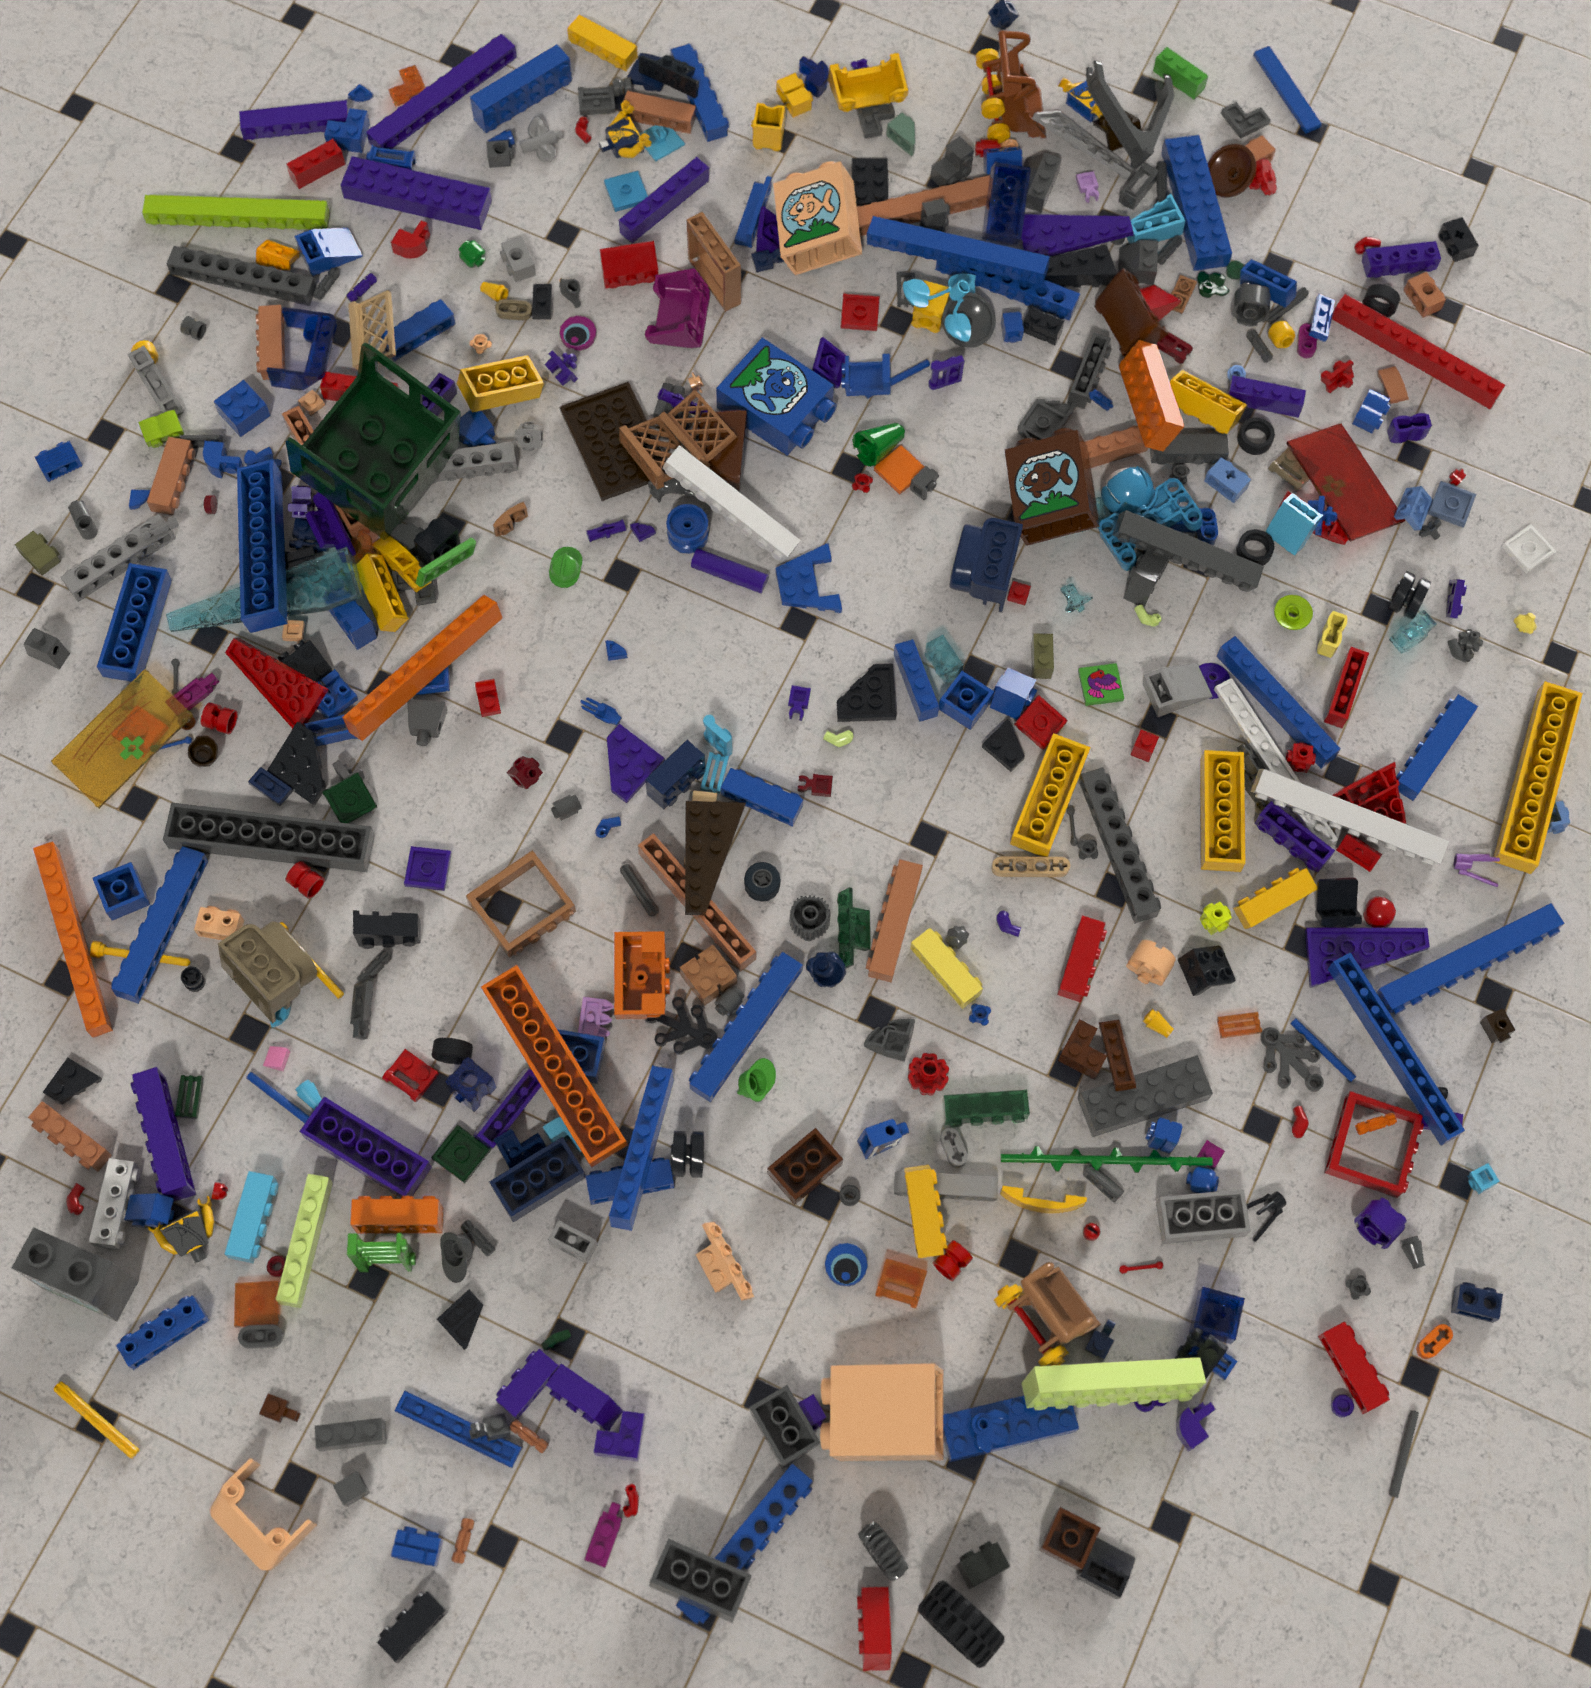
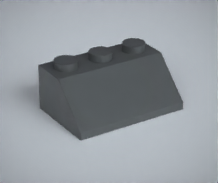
(1042, 178)
(784, 1426)

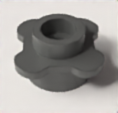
(1181, 469)
(1090, 844)
(1359, 1281)

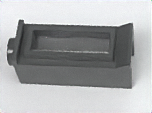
(1138, 186)

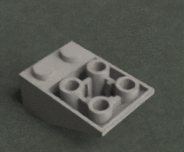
(1175, 688)

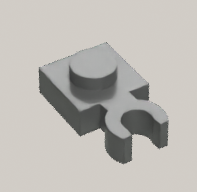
(1251, 761)

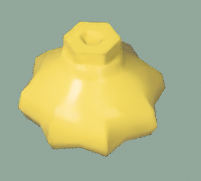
(1525, 623)

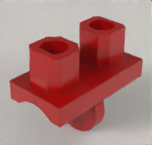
(1340, 377)

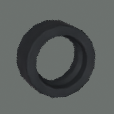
(1383, 292)
(1253, 448)
(1260, 536)
(451, 1050)

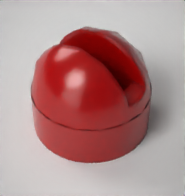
(219, 1191)
(1088, 1234)

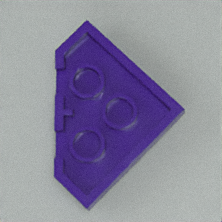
(629, 762)

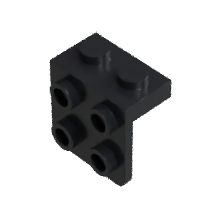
(306, 660)
(1337, 902)
(1206, 968)

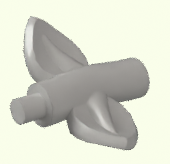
(541, 140)

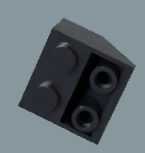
(1107, 1569)

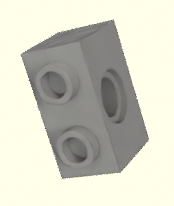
(524, 266)
(572, 1242)

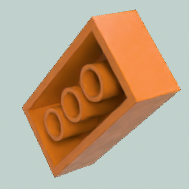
(397, 1215)

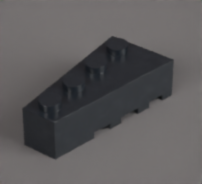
(1082, 267)

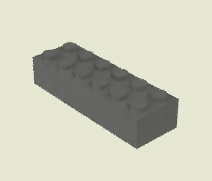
(1155, 1094)

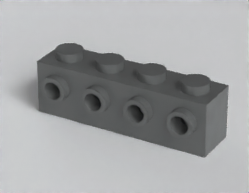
(1090, 367)

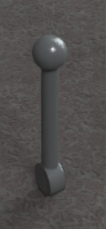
(175, 663)
(1070, 811)

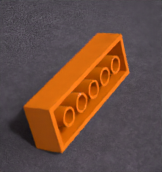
(1151, 396)

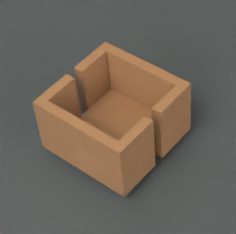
(708, 973)

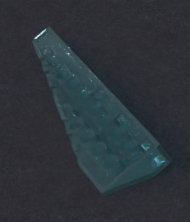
(309, 589)

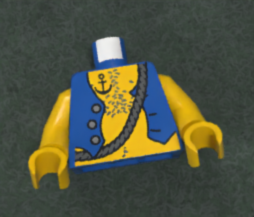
(1080, 99)

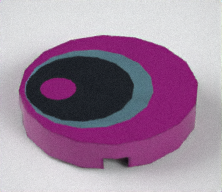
(578, 333)

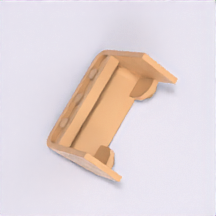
(263, 1550)

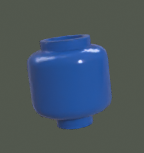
(1202, 1180)

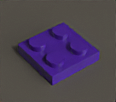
(427, 868)

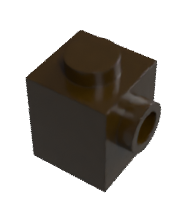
(1497, 1026)

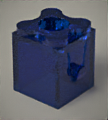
(470, 1095)

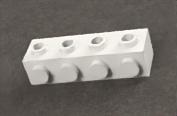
(113, 1203)

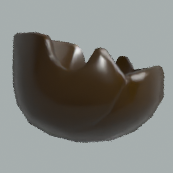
(203, 751)

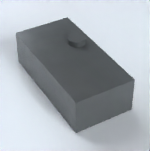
(700, 1580)

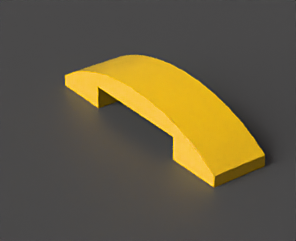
(1015, 1196)

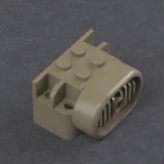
(267, 965)

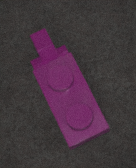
(196, 691)
(604, 1536)

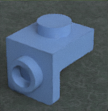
(1560, 818)

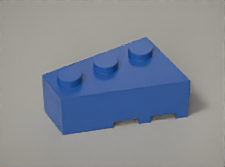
(355, 623)

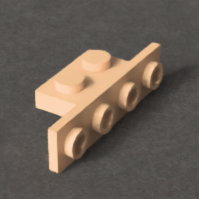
(720, 1264)

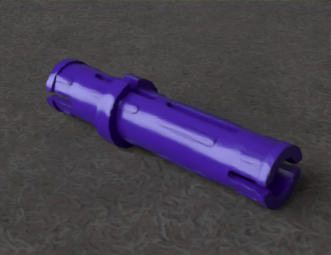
(674, 399)

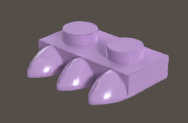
(592, 1016)

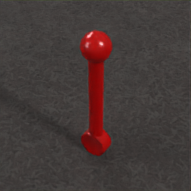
(1123, 1269)

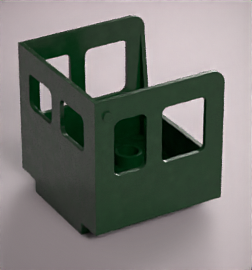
(377, 446)

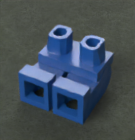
(338, 696)

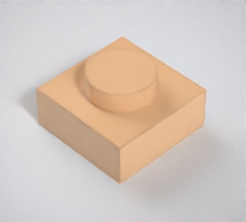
(311, 402)
(293, 630)

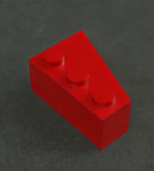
(875, 1628)

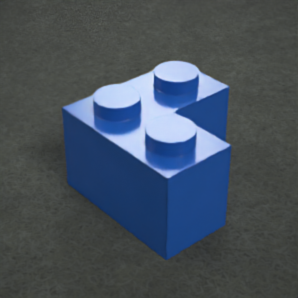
(352, 134)

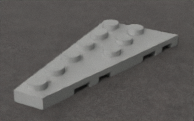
(1080, 139)

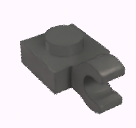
(493, 1427)

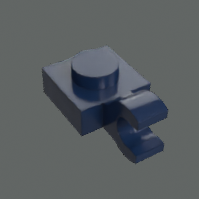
(764, 260)
(1100, 1341)

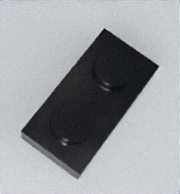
(542, 301)

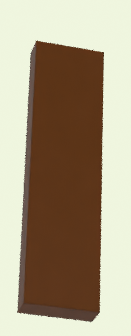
(1117, 1055)

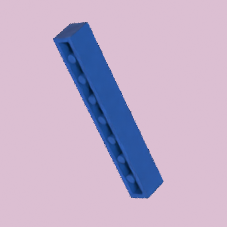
(1277, 700)
(159, 925)
(746, 1026)
(641, 1148)

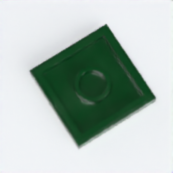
(349, 798)
(461, 1154)

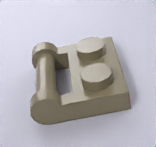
(1291, 464)

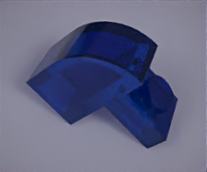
(816, 76)

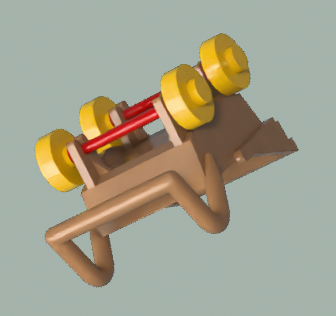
(1057, 1306)

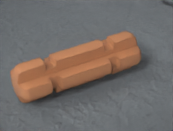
(528, 1436)
(462, 1540)

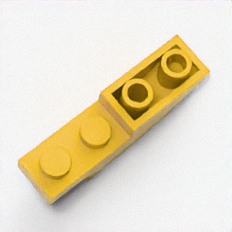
(399, 560)

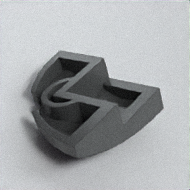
(892, 1040)

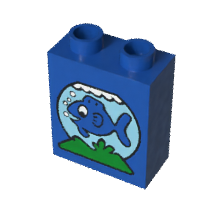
(779, 396)

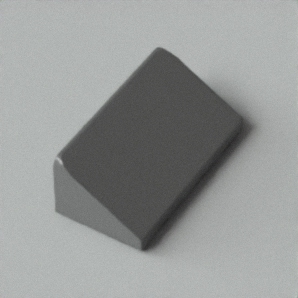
(198, 440)
(1103, 1183)

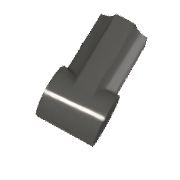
(82, 519)

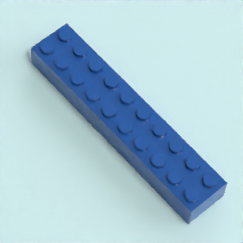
(261, 546)

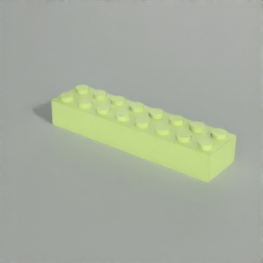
(1113, 1383)

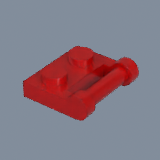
(413, 1069)

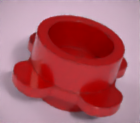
(859, 478)

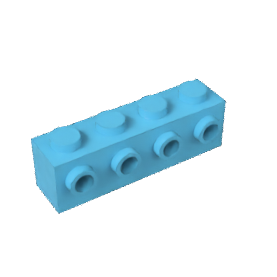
(251, 1217)

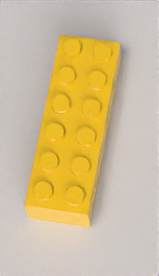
(1050, 795)
(1222, 811)

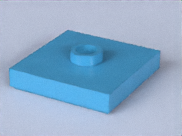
(625, 190)

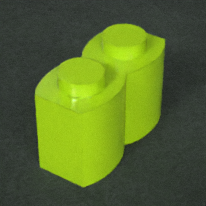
(160, 427)

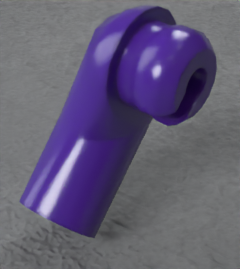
(1005, 924)

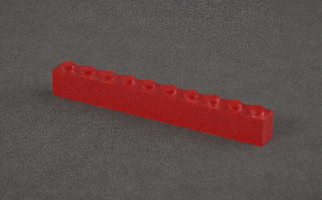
(1417, 351)

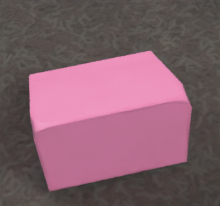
(277, 1058)

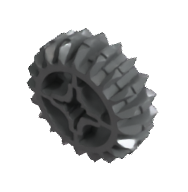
(883, 1551)

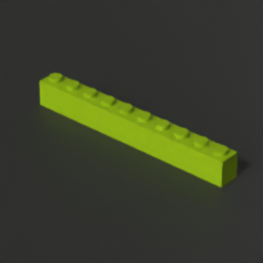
(235, 212)

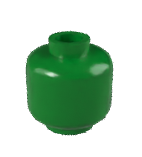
(472, 254)

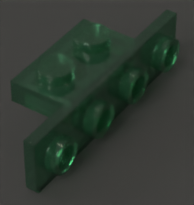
(853, 927)

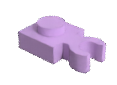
(1088, 183)

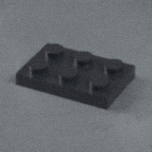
(870, 180)

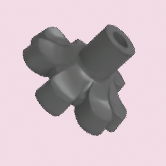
(1431, 529)
(1470, 640)

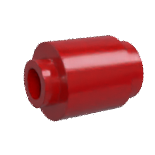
(985, 144)

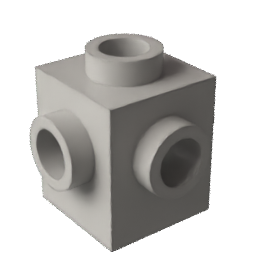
(529, 436)

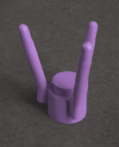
(1465, 861)

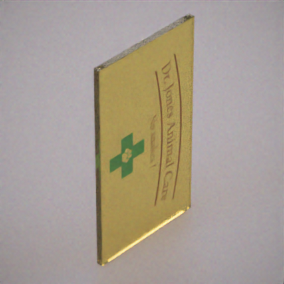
(122, 738)

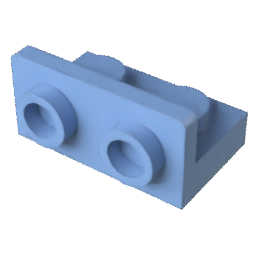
(1414, 507)

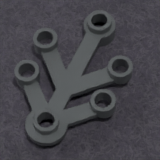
(1290, 1056)

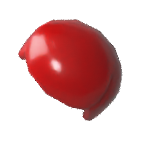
(1379, 912)

